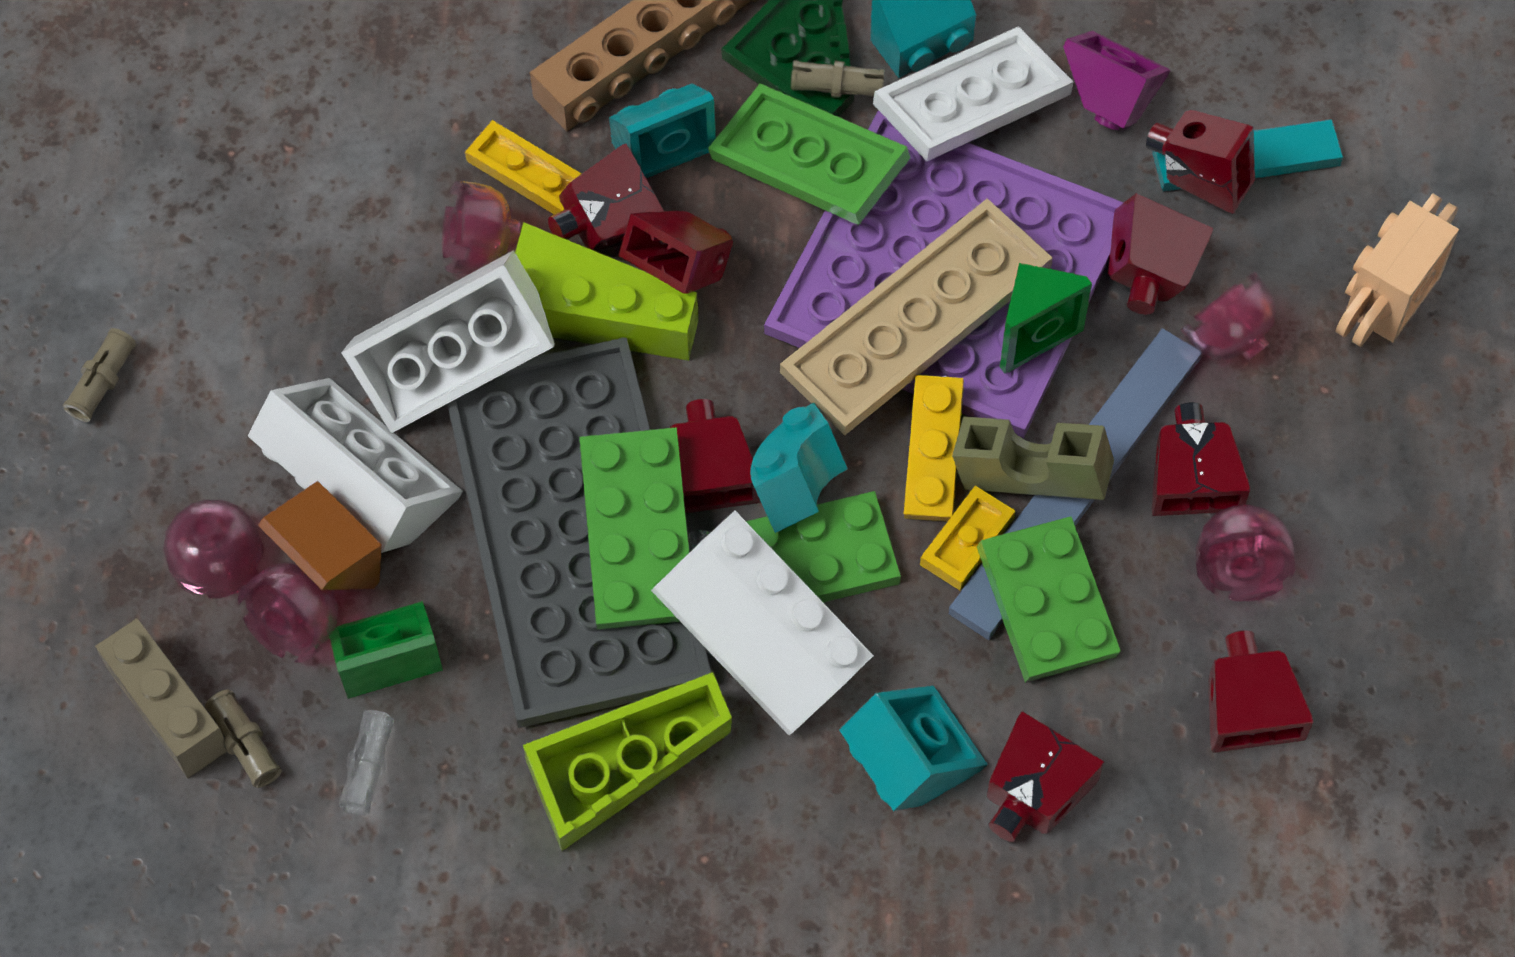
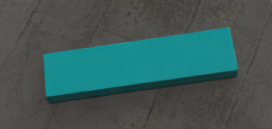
(1283, 151)

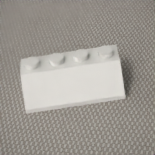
(450, 342)
(372, 472)
(762, 623)

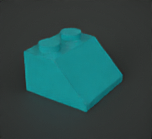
(920, 31)
(667, 128)
(911, 746)

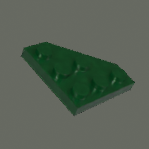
(789, 32)

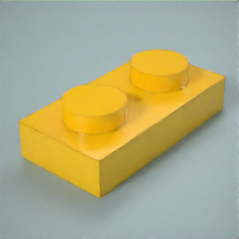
(954, 550)

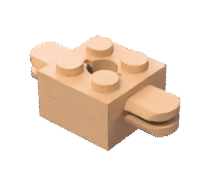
(1399, 270)

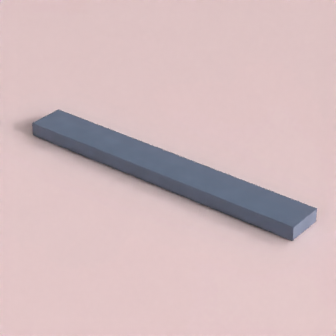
(1126, 419)

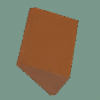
(325, 540)

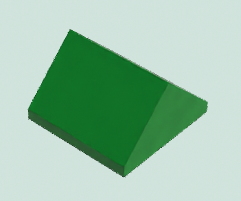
(1042, 313)
(385, 650)

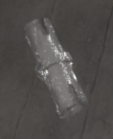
(366, 762)

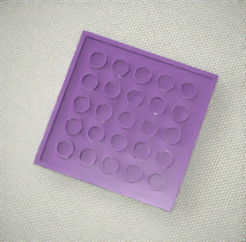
(920, 205)

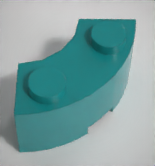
(795, 466)

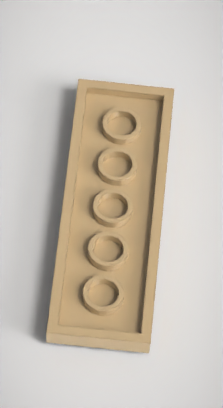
(913, 317)

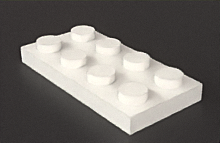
(972, 93)

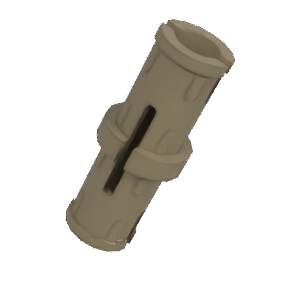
(836, 79)
(99, 375)
(243, 738)

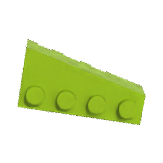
(604, 299)
(620, 755)

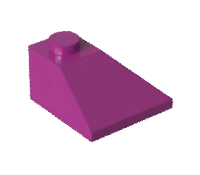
(1112, 79)

